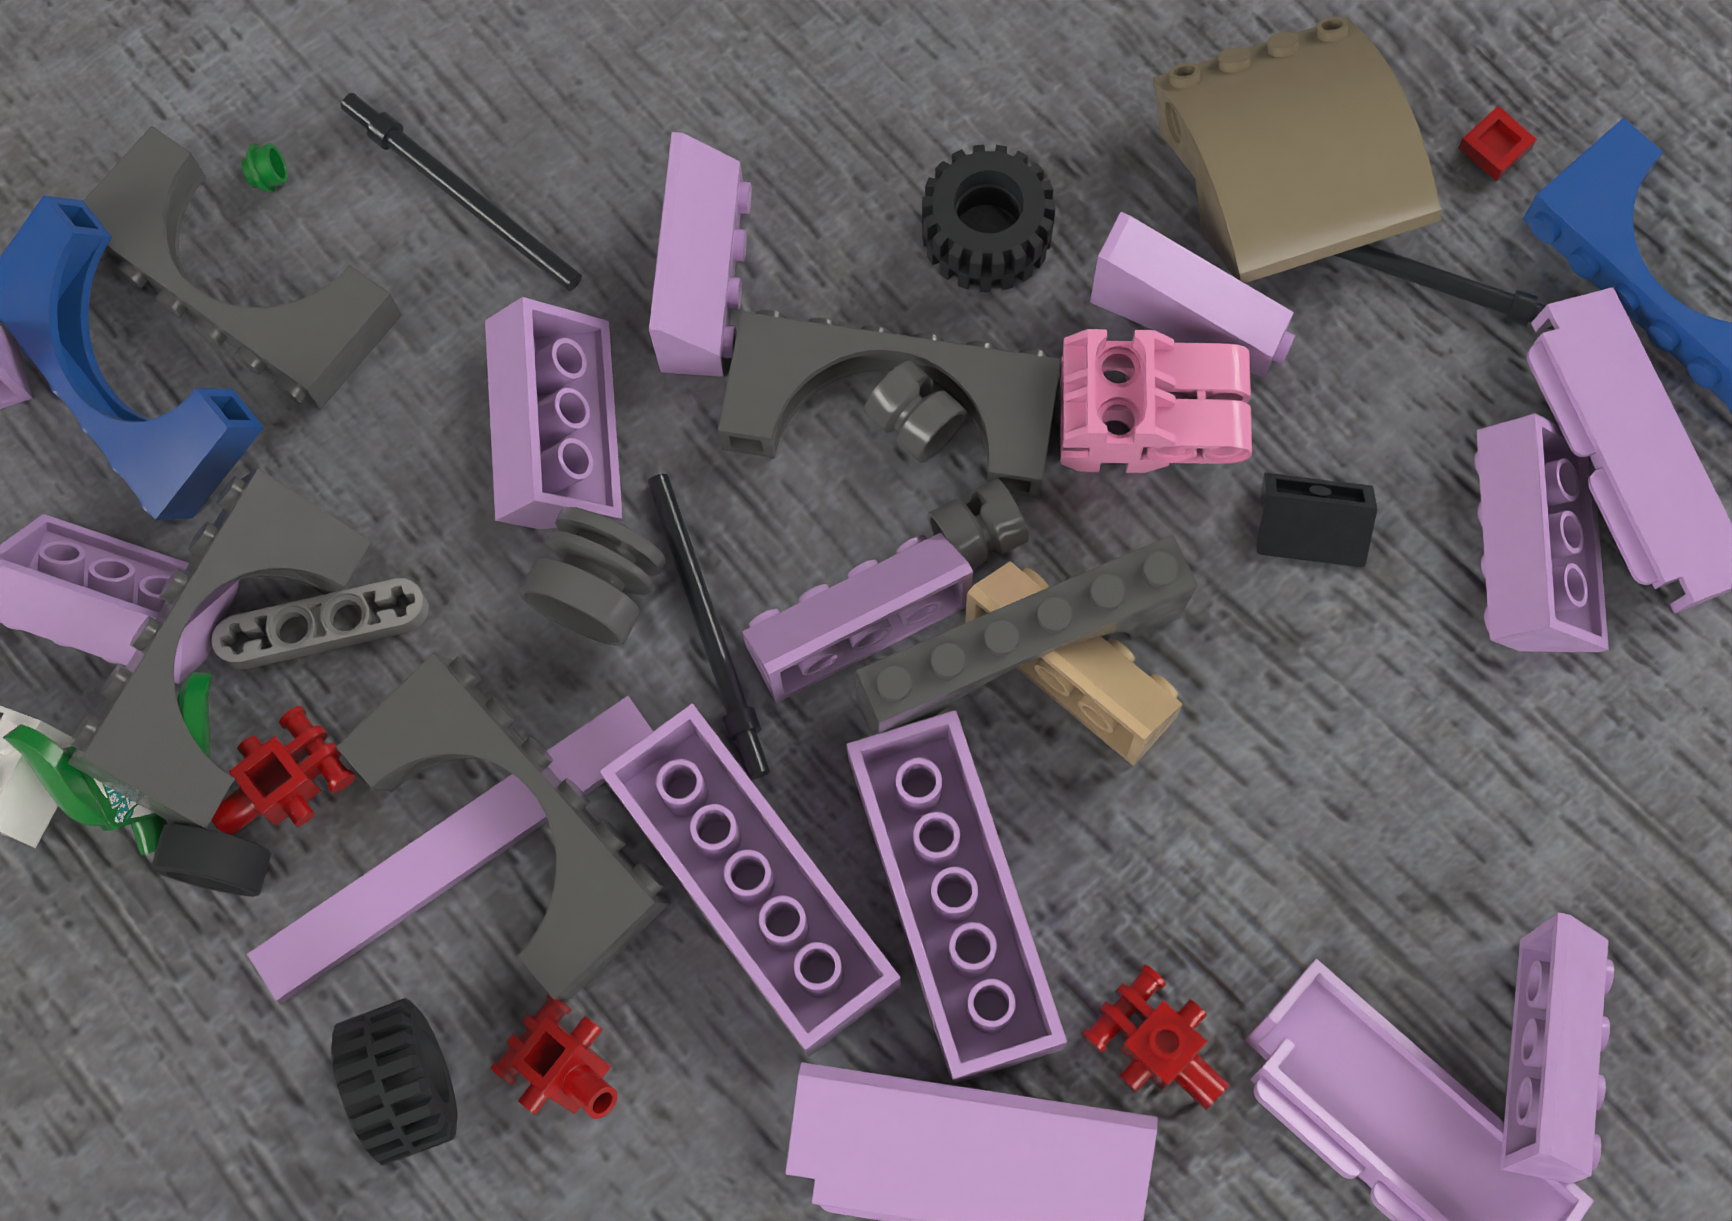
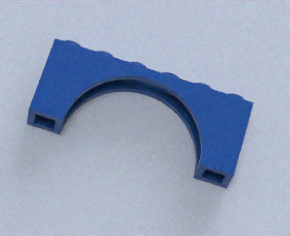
(1590, 222)
(44, 303)

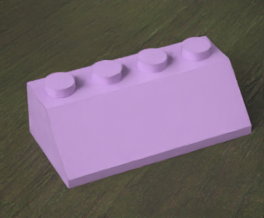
(698, 259)
(551, 414)
(1539, 540)
(97, 592)
(858, 615)
(1557, 1052)

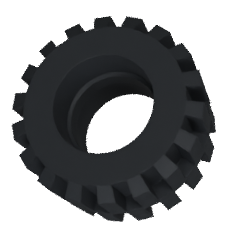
(987, 180)
(394, 1082)

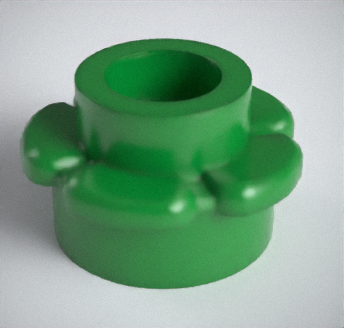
(264, 167)

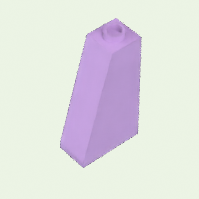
(1186, 296)

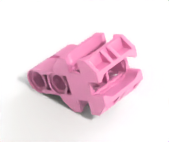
(1177, 402)

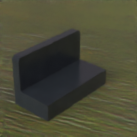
(1316, 520)

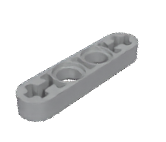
(321, 632)

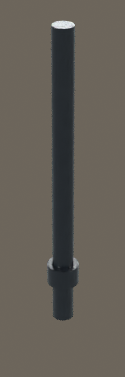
(389, 134)
(1518, 307)
(740, 719)

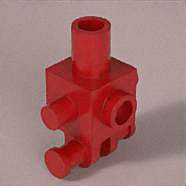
(276, 781)
(1163, 1044)
(558, 1063)

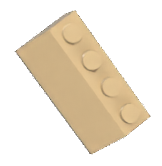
(1088, 678)

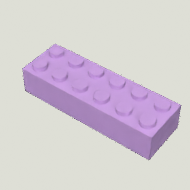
(751, 879)
(955, 898)

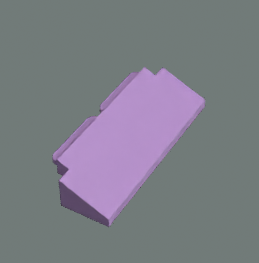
(1644, 462)
(1390, 1113)
(963, 1153)

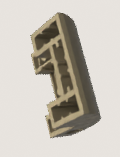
(1297, 148)

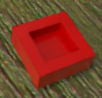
(1497, 143)

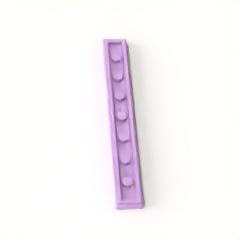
(437, 859)

